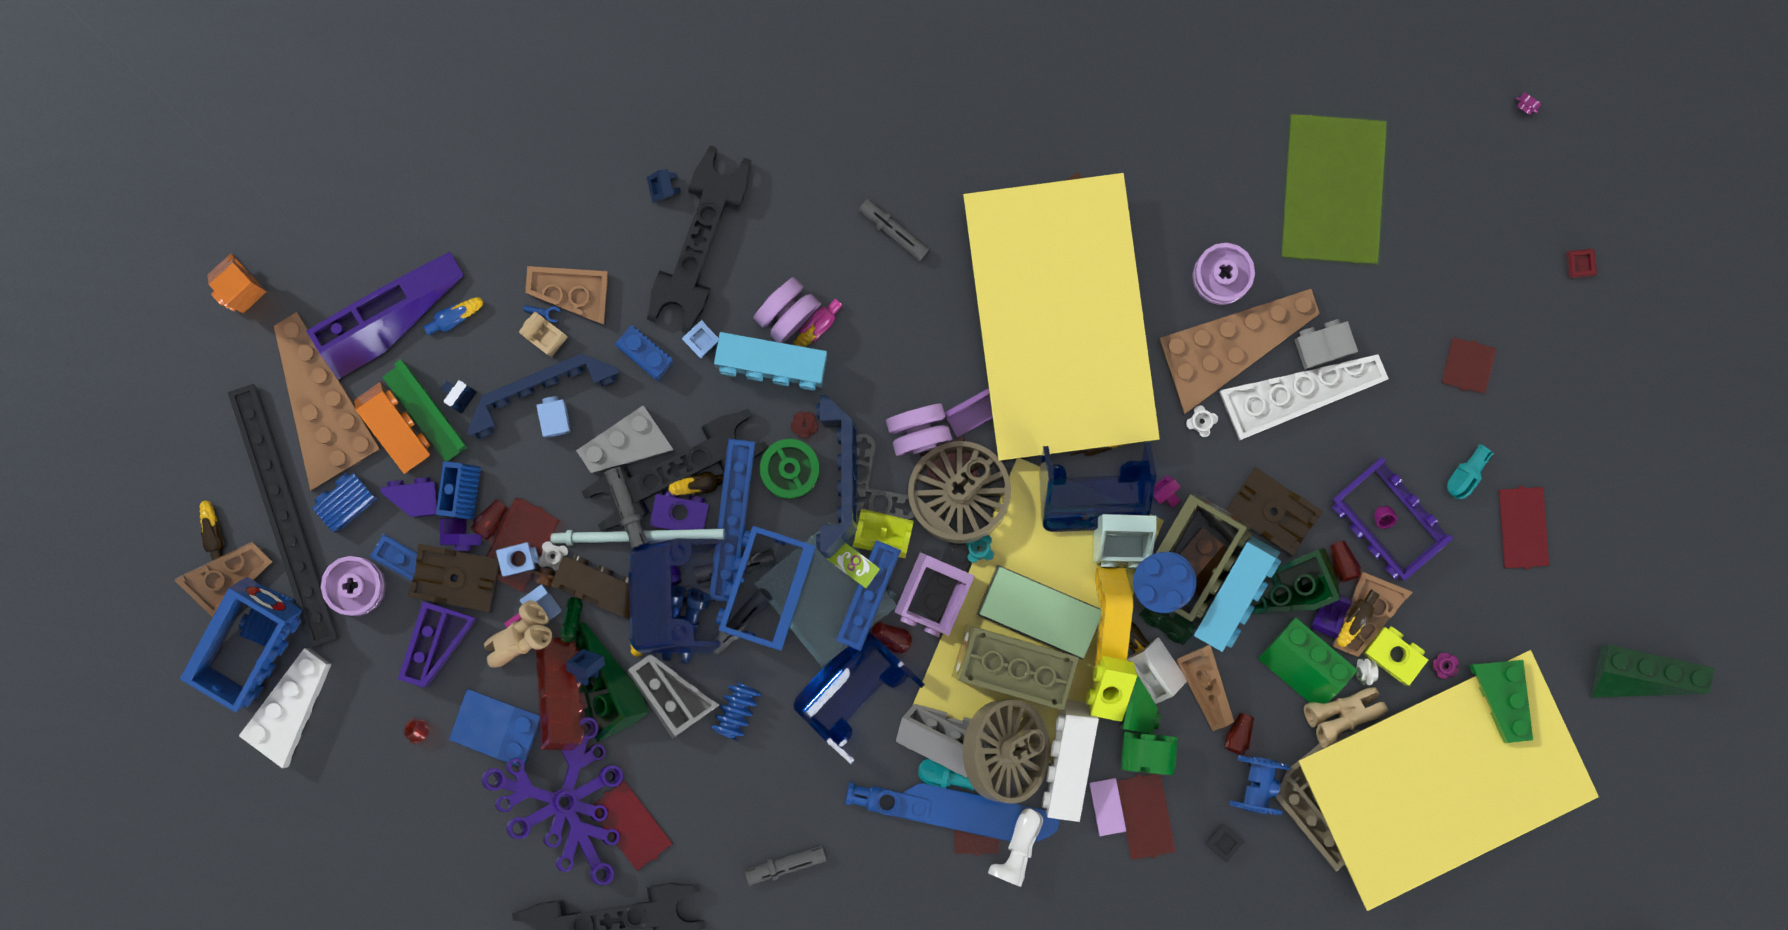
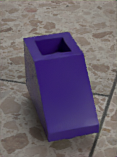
(414, 499)

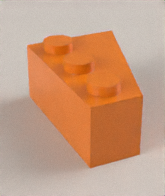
(234, 285)
(392, 427)

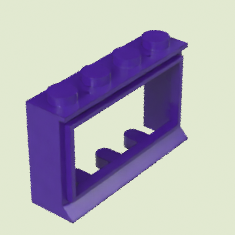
(1411, 502)

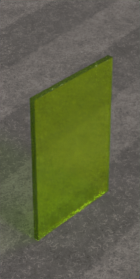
(1334, 189)

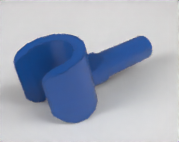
(543, 312)

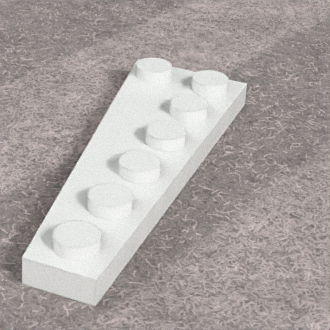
(1280, 399)

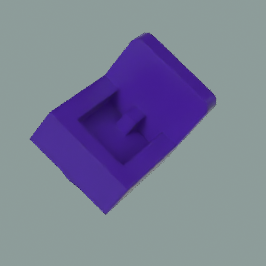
(453, 533)
(1331, 617)

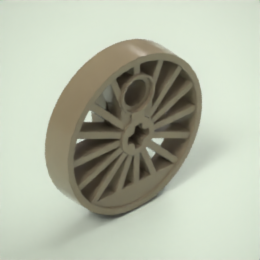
(946, 496)
(1011, 747)

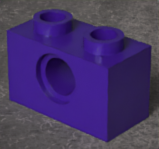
(663, 509)

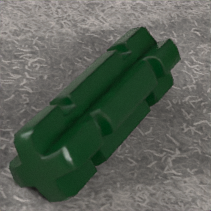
(571, 620)

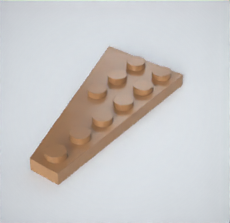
(1219, 350)

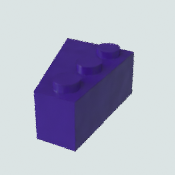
(433, 642)

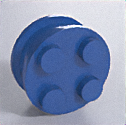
(1164, 582)

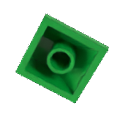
(1141, 711)

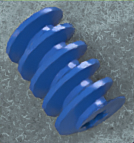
(736, 710)

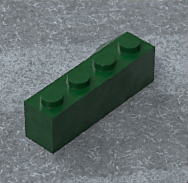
(1637, 673)

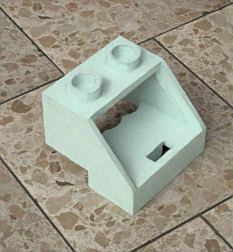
(1123, 540)

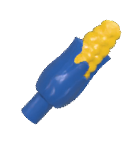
(453, 315)

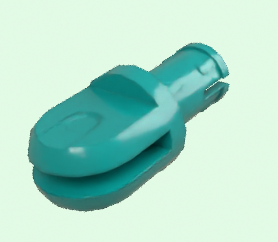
(1468, 474)
(940, 776)

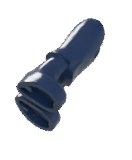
(695, 602)

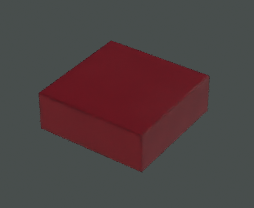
(1581, 263)

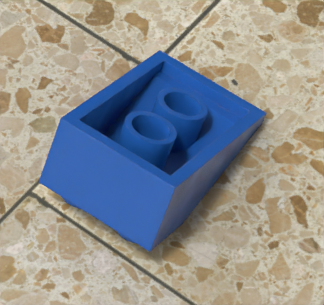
(495, 727)

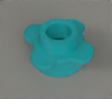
(986, 552)

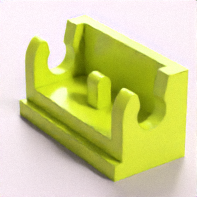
(883, 528)

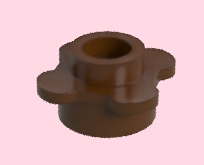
(543, 576)

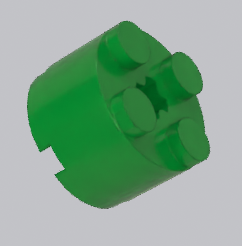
(1149, 753)

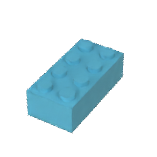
(770, 360)
(1237, 593)

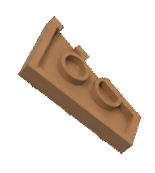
(570, 289)
(211, 581)
(1385, 607)
(1206, 684)

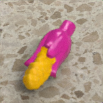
(817, 324)

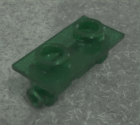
(1177, 628)

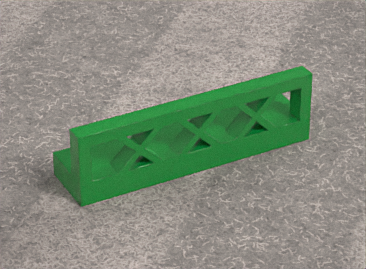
(425, 411)

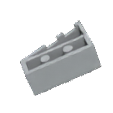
(625, 443)
(669, 695)
(935, 736)

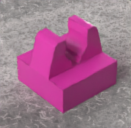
(1165, 491)

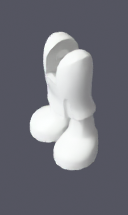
(1024, 836)

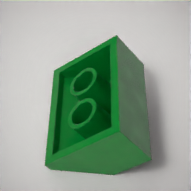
(1307, 663)

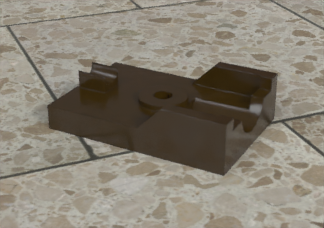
(1293, 516)
(475, 580)

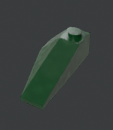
(1300, 585)
(612, 696)

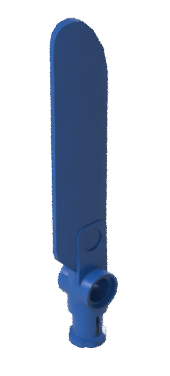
(950, 809)

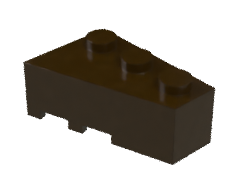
(593, 585)

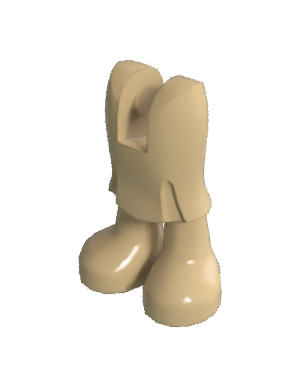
(519, 636)
(1351, 714)

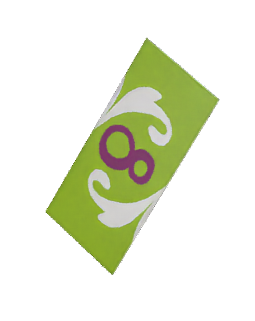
(854, 565)

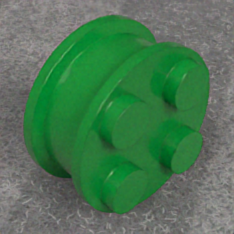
(789, 469)

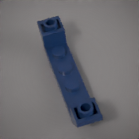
(483, 420)
(835, 536)

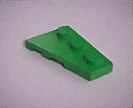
(1507, 696)

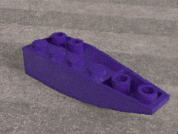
(383, 316)

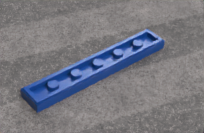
(732, 514)

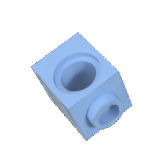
(553, 417)
(505, 559)

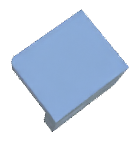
(700, 339)
(545, 600)

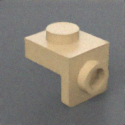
(542, 334)

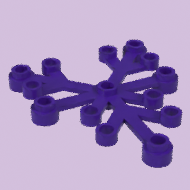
(578, 830)

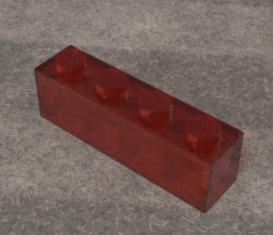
(558, 697)

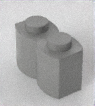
(1325, 344)

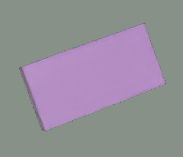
(1107, 806)

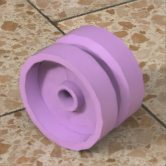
(1225, 258)
(783, 307)
(919, 432)
(337, 583)

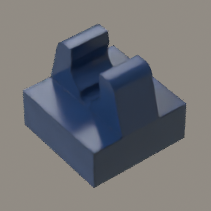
(660, 185)
(458, 395)
(585, 665)

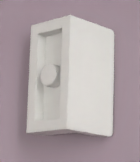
(1158, 671)

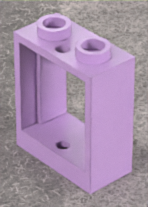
(954, 604)

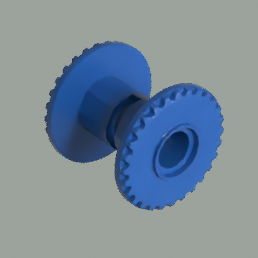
(1262, 786)

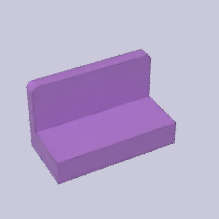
(970, 413)

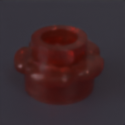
(797, 427)
(416, 730)

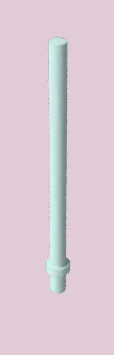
(572, 537)

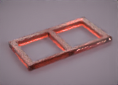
(553, 521)

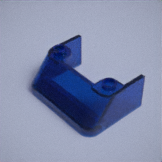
(1079, 501)
(651, 599)
(845, 687)

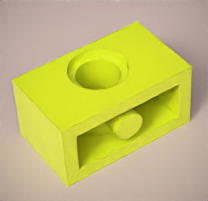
(1407, 667)
(1111, 703)

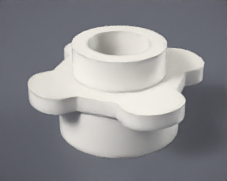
(1194, 421)
(548, 549)
(1367, 671)

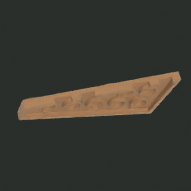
(325, 418)

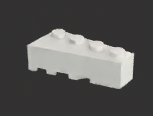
(282, 716)
(1070, 761)

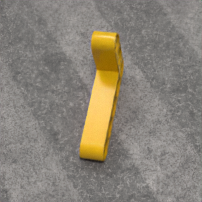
(1116, 613)

